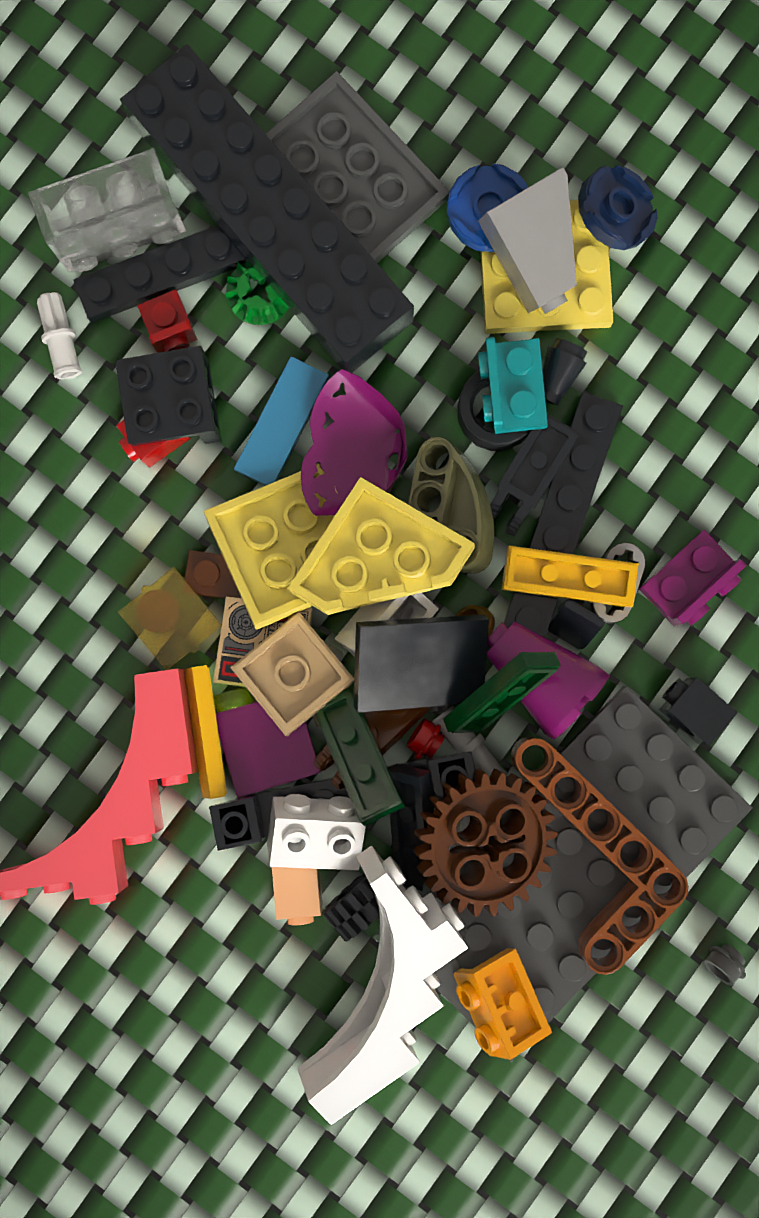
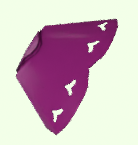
(352, 445)

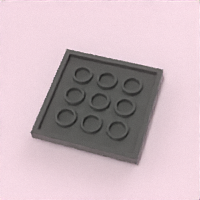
(358, 166)

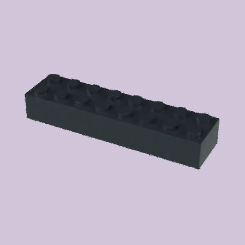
(268, 210)

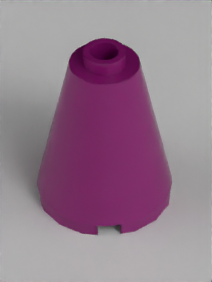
(561, 696)

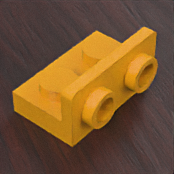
(502, 1005)

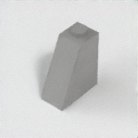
(535, 242)

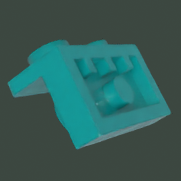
(515, 385)

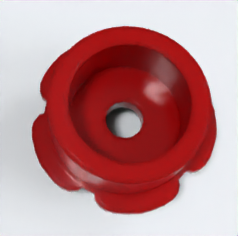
(425, 739)

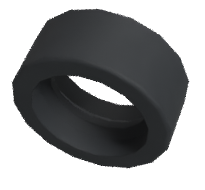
(470, 426)

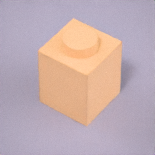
(297, 894)

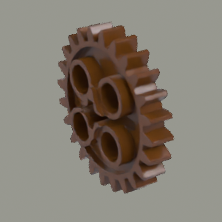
(486, 880)

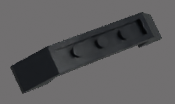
(248, 817)

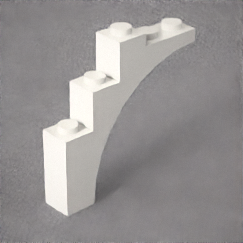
(378, 1036)

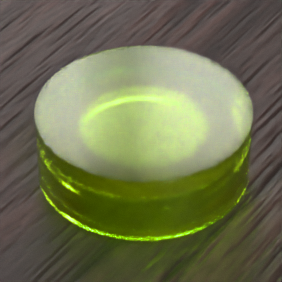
(233, 699)

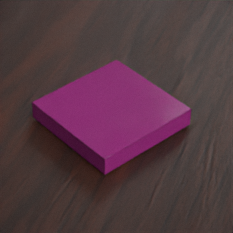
(260, 752)

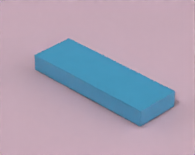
(281, 422)

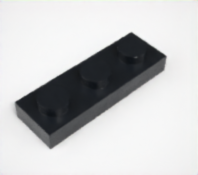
(415, 790)

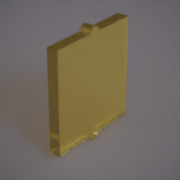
(170, 618)

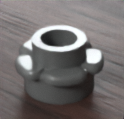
(725, 963)

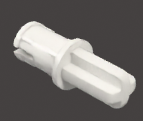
(58, 336)

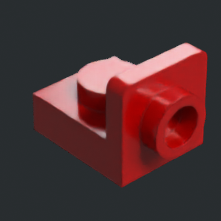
(167, 322)

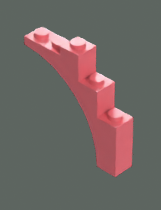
(94, 855)

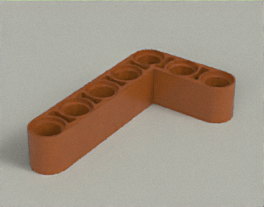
(609, 841)

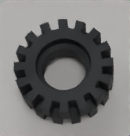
(353, 908)

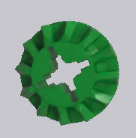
(254, 309)

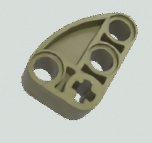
(463, 498)

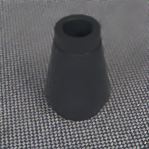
(561, 368)

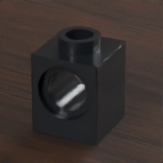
(696, 710)

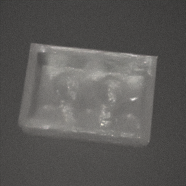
(108, 211)

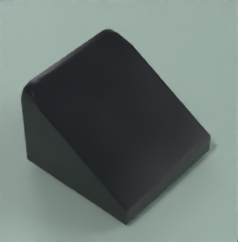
(575, 624)

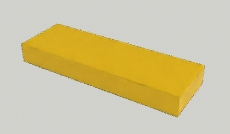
(569, 576)
(205, 732)

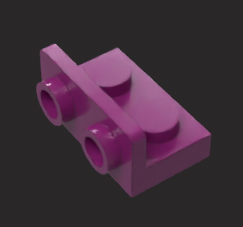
(692, 579)

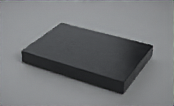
(419, 661)

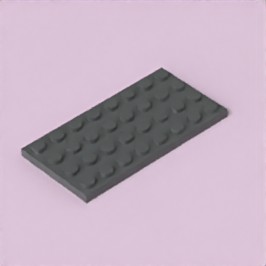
(652, 783)

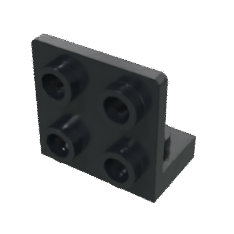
(168, 397)

